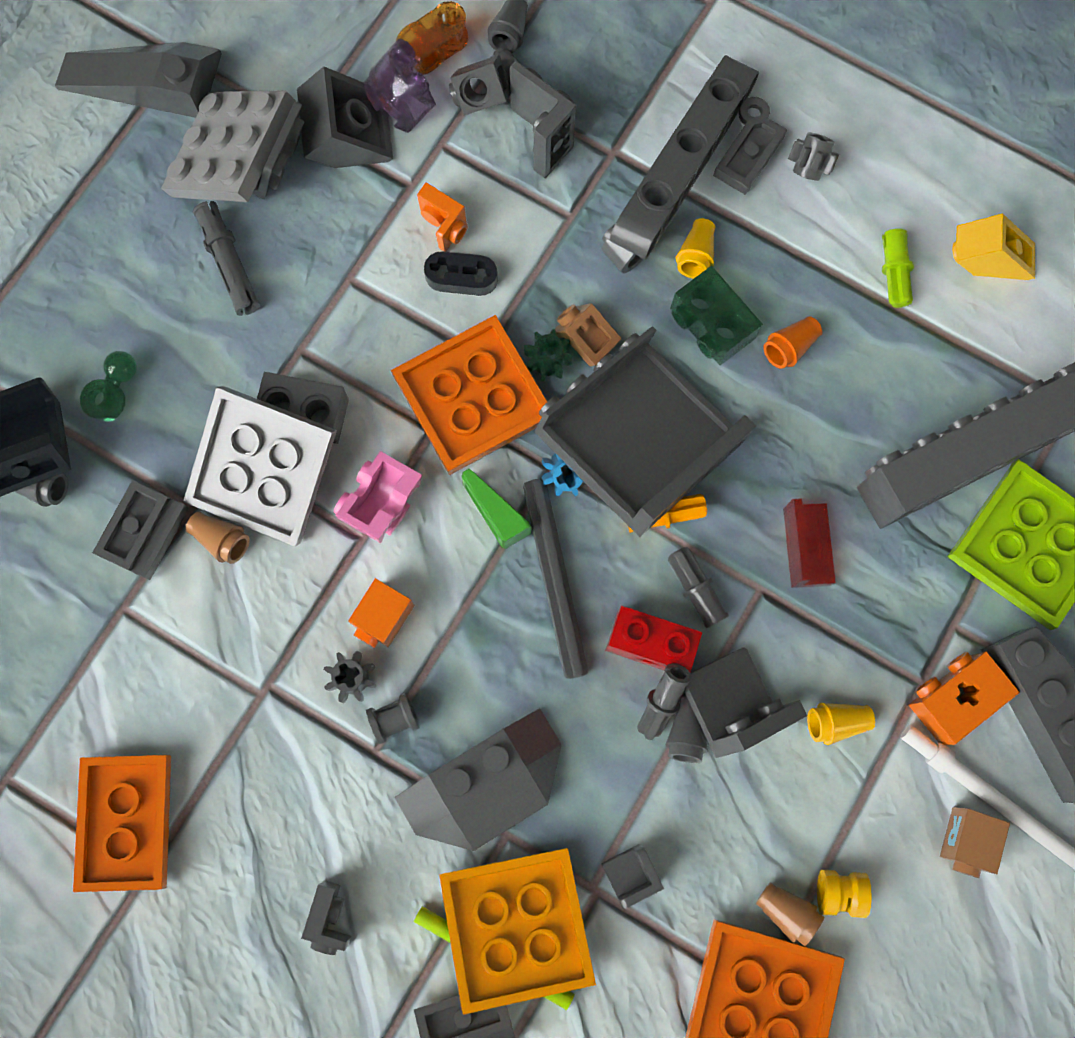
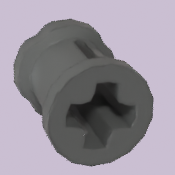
(392, 718)

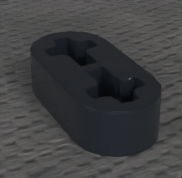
(461, 273)

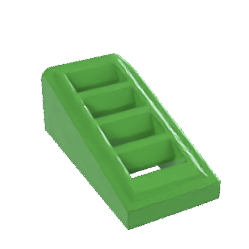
(503, 520)

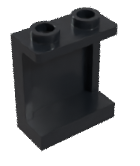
(30, 436)

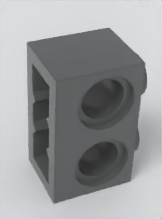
(306, 398)

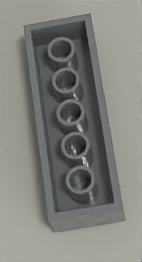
(971, 448)

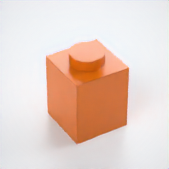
(380, 614)

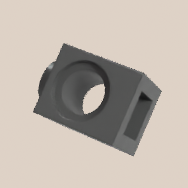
(494, 76)

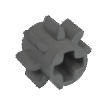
(813, 156)
(338, 673)

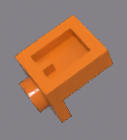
(443, 211)

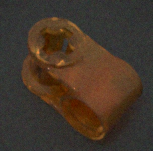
(434, 39)

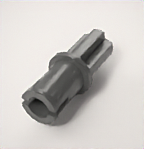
(697, 586)
(664, 700)

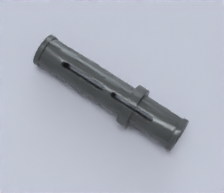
(220, 244)

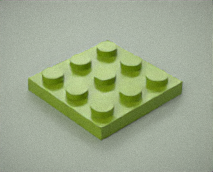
(1024, 545)

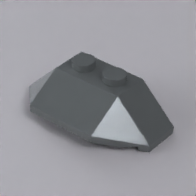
(486, 786)

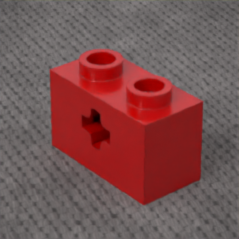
(652, 640)

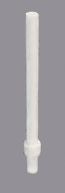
(943, 759)

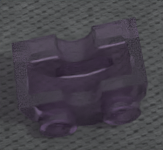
(398, 87)

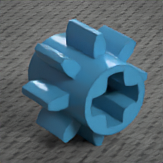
(555, 475)

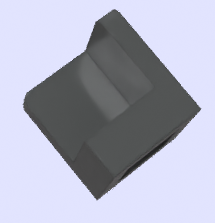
(632, 876)

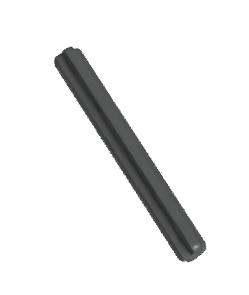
(555, 579)

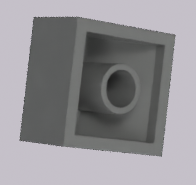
(341, 122)

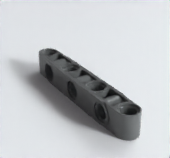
(683, 158)

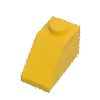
(995, 249)

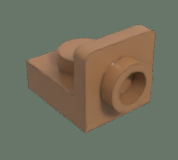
(587, 332)

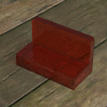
(808, 544)

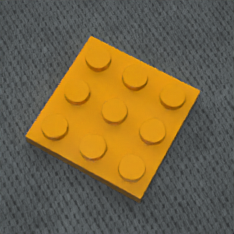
(516, 931)

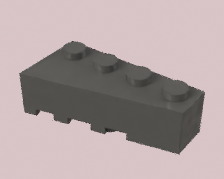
(1044, 702)

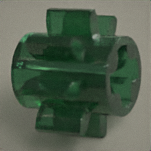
(552, 345)

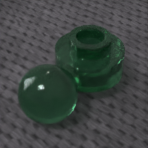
(119, 368)

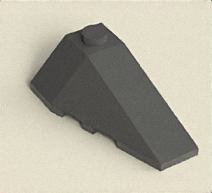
(148, 76)

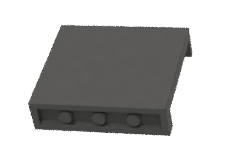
(639, 432)

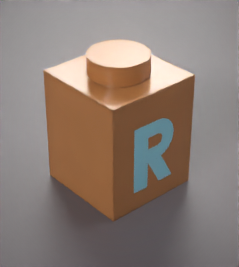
(974, 842)

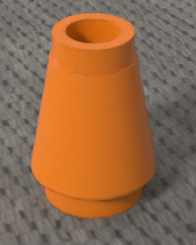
(789, 344)

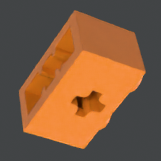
(985, 693)

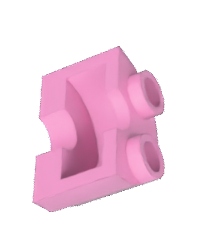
(381, 497)

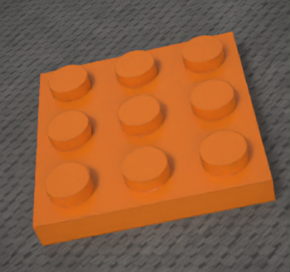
(471, 394)
(763, 987)

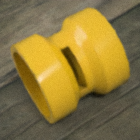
(844, 893)

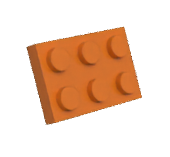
(122, 823)

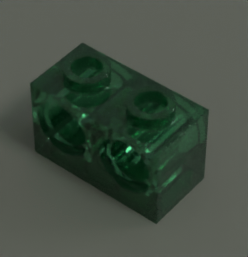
(724, 311)

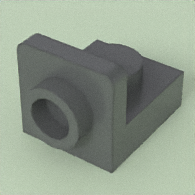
(325, 911)

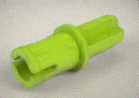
(897, 267)

